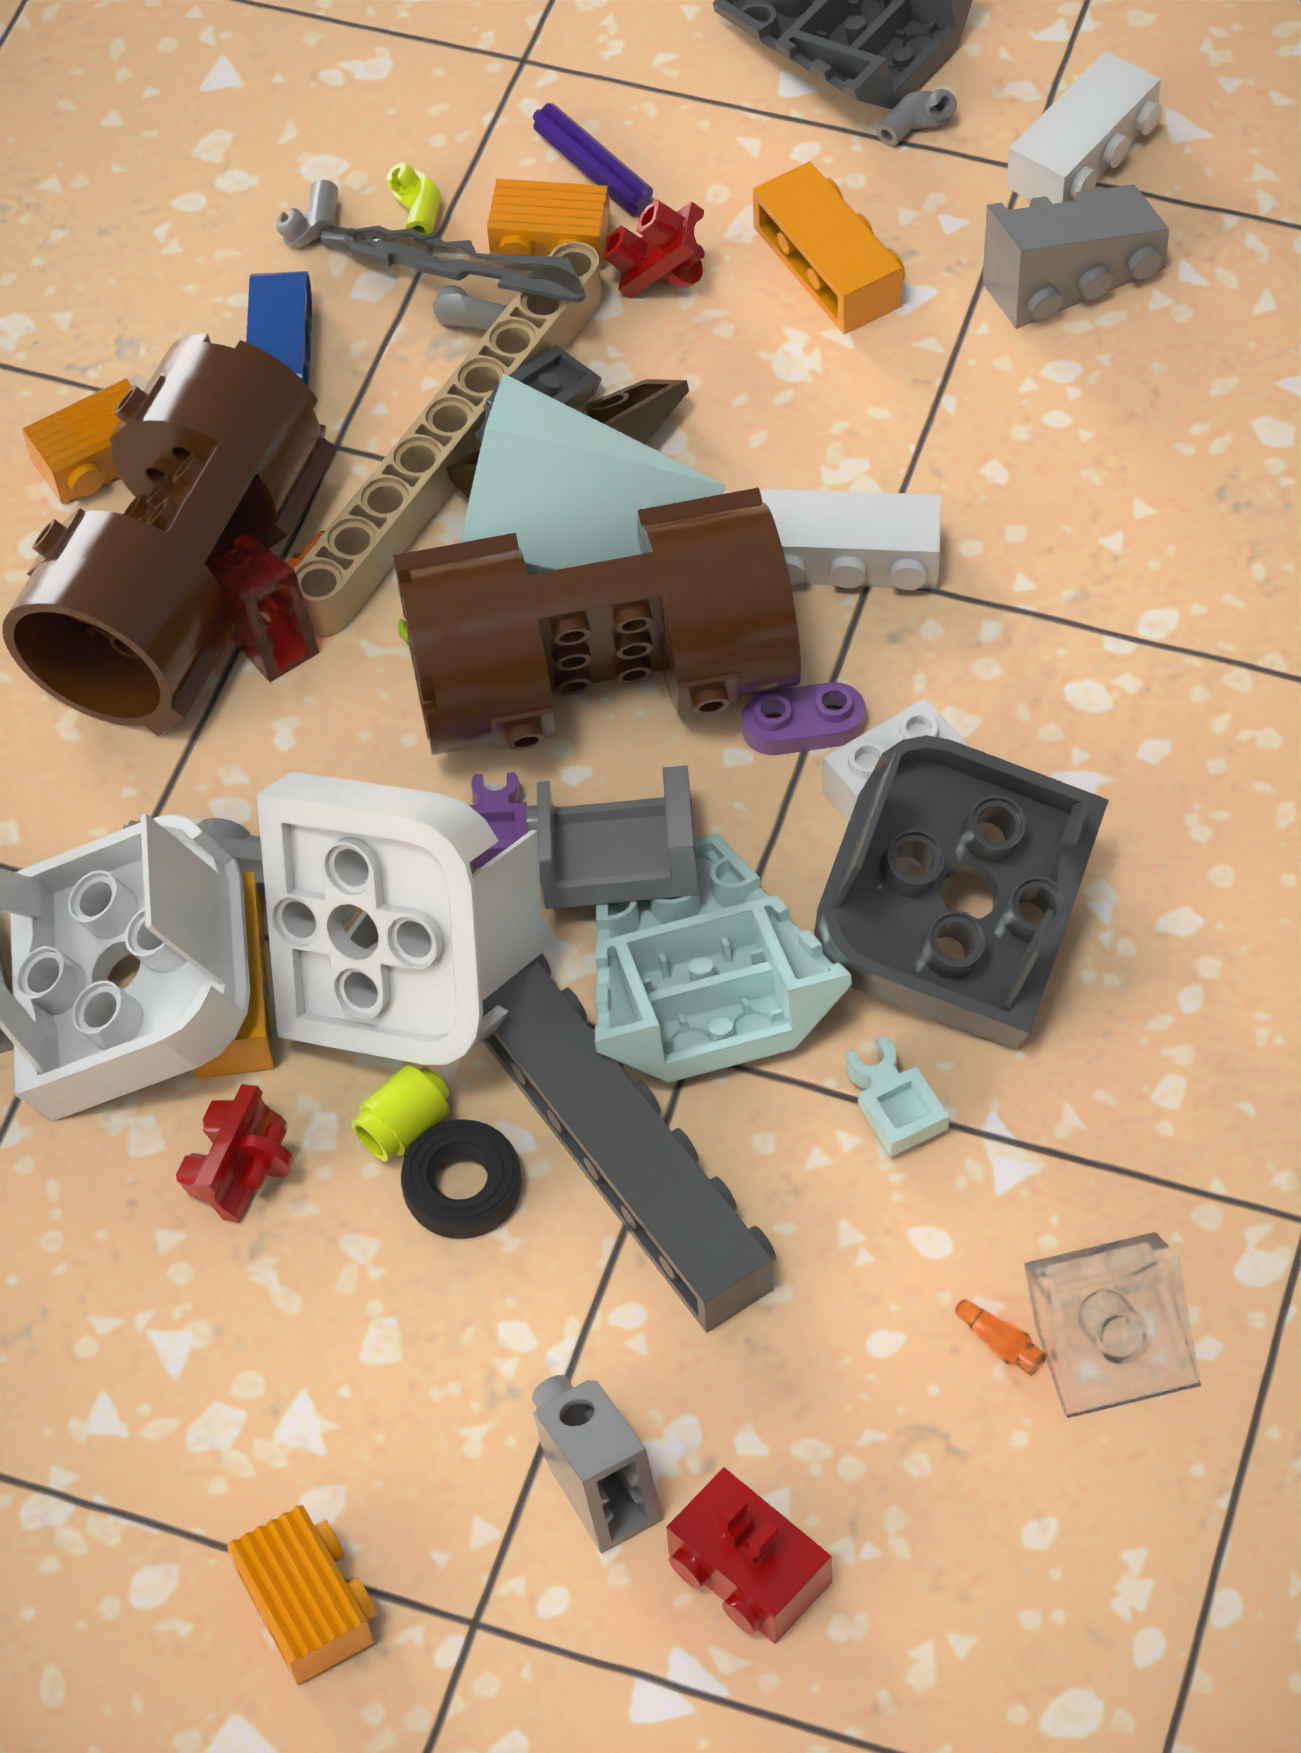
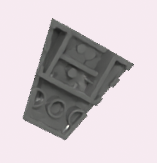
(859, 46)

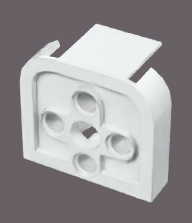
(139, 892)
(429, 929)

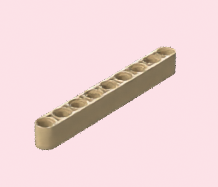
(413, 477)

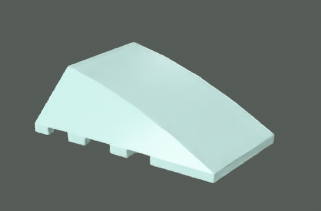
(567, 482)
(708, 974)

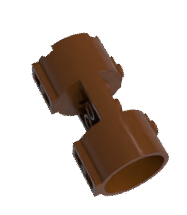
(122, 603)
(698, 603)

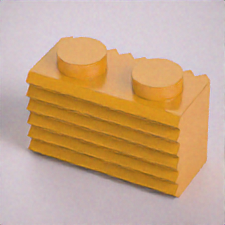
(541, 215)
(74, 444)
(302, 1593)

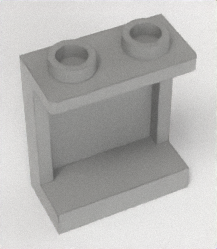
(617, 847)

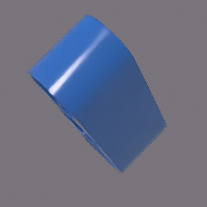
(282, 318)

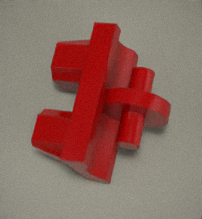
(663, 253)
(242, 1154)

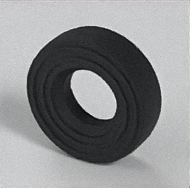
(461, 1216)

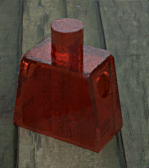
(262, 582)

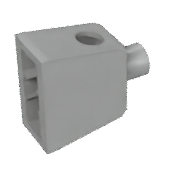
(587, 1441)

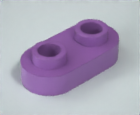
(804, 718)

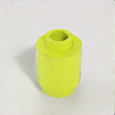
(401, 1111)

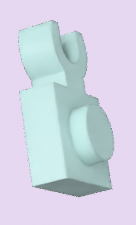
(896, 1104)

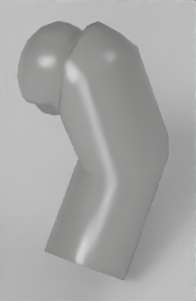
(916, 111)
(302, 228)
(459, 310)

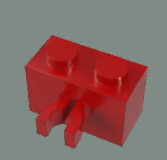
(747, 1557)

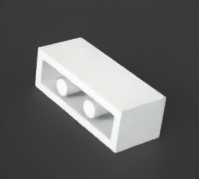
(1085, 131)
(858, 537)

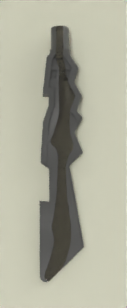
(457, 259)

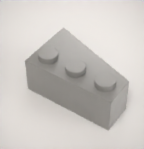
(1070, 250)

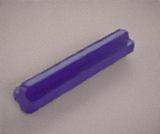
(592, 158)

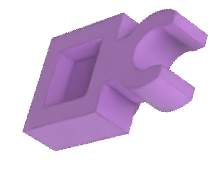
(501, 812)

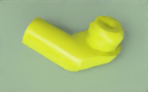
(417, 195)

